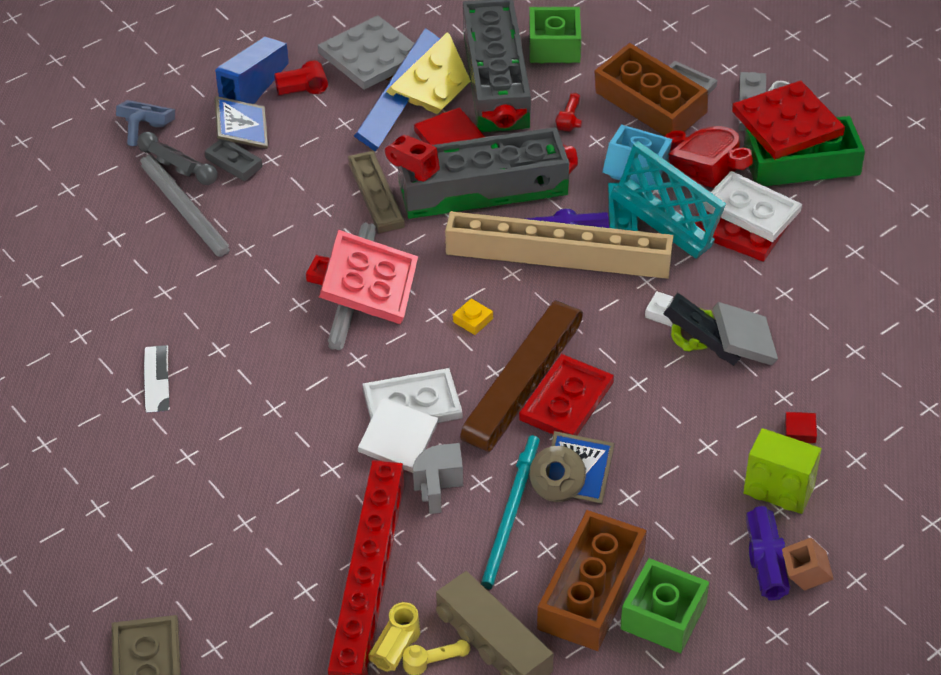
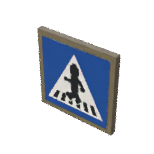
(240, 122)
(597, 461)

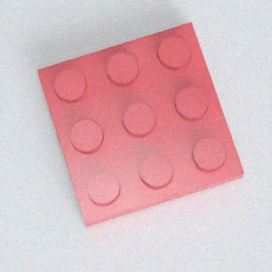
(369, 277)

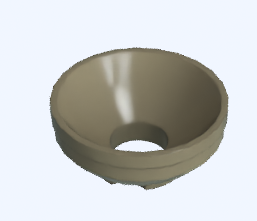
(568, 485)

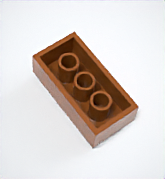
(651, 90)
(591, 580)

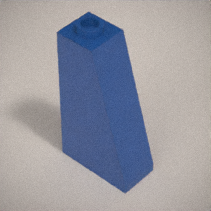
(252, 70)

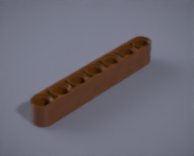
(521, 376)

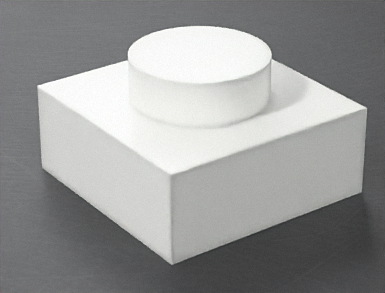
(657, 307)

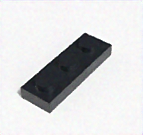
(698, 324)

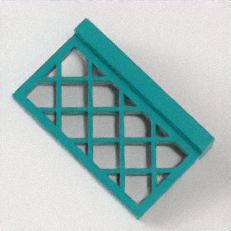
(661, 213)

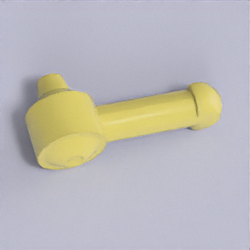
(416, 657)

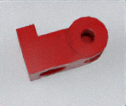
(414, 156)

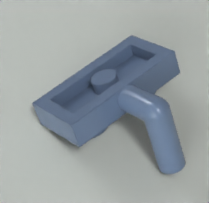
(137, 111)

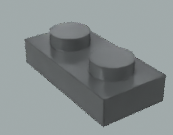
(233, 159)

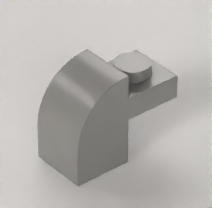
(436, 469)

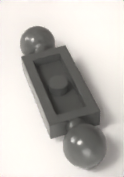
(205, 173)

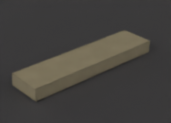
(376, 192)

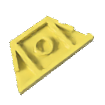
(434, 77)

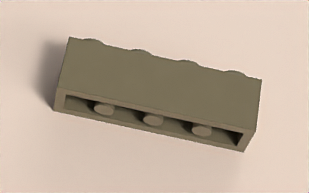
(492, 628)

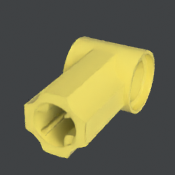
(396, 637)

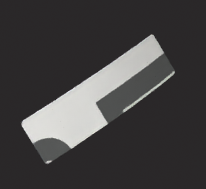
(156, 379)

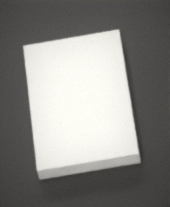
(754, 206)
(426, 392)

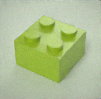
(782, 470)

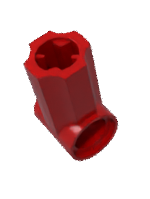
(308, 77)

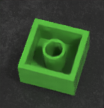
(554, 34)
(664, 605)

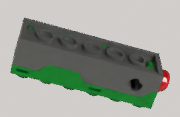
(496, 65)
(491, 173)

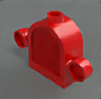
(708, 154)

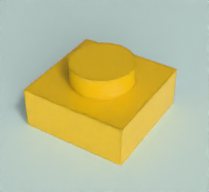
(473, 316)

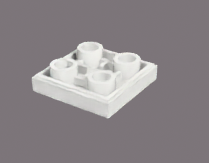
(397, 434)

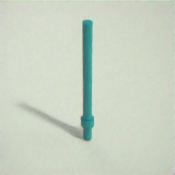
(523, 466)

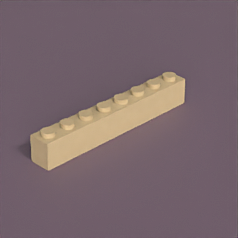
(559, 244)

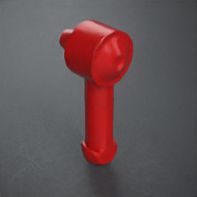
(566, 119)

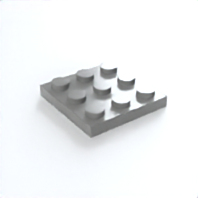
(367, 51)

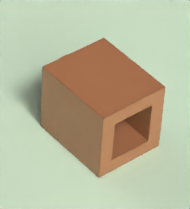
(807, 564)

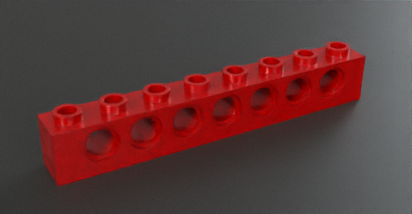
(368, 570)

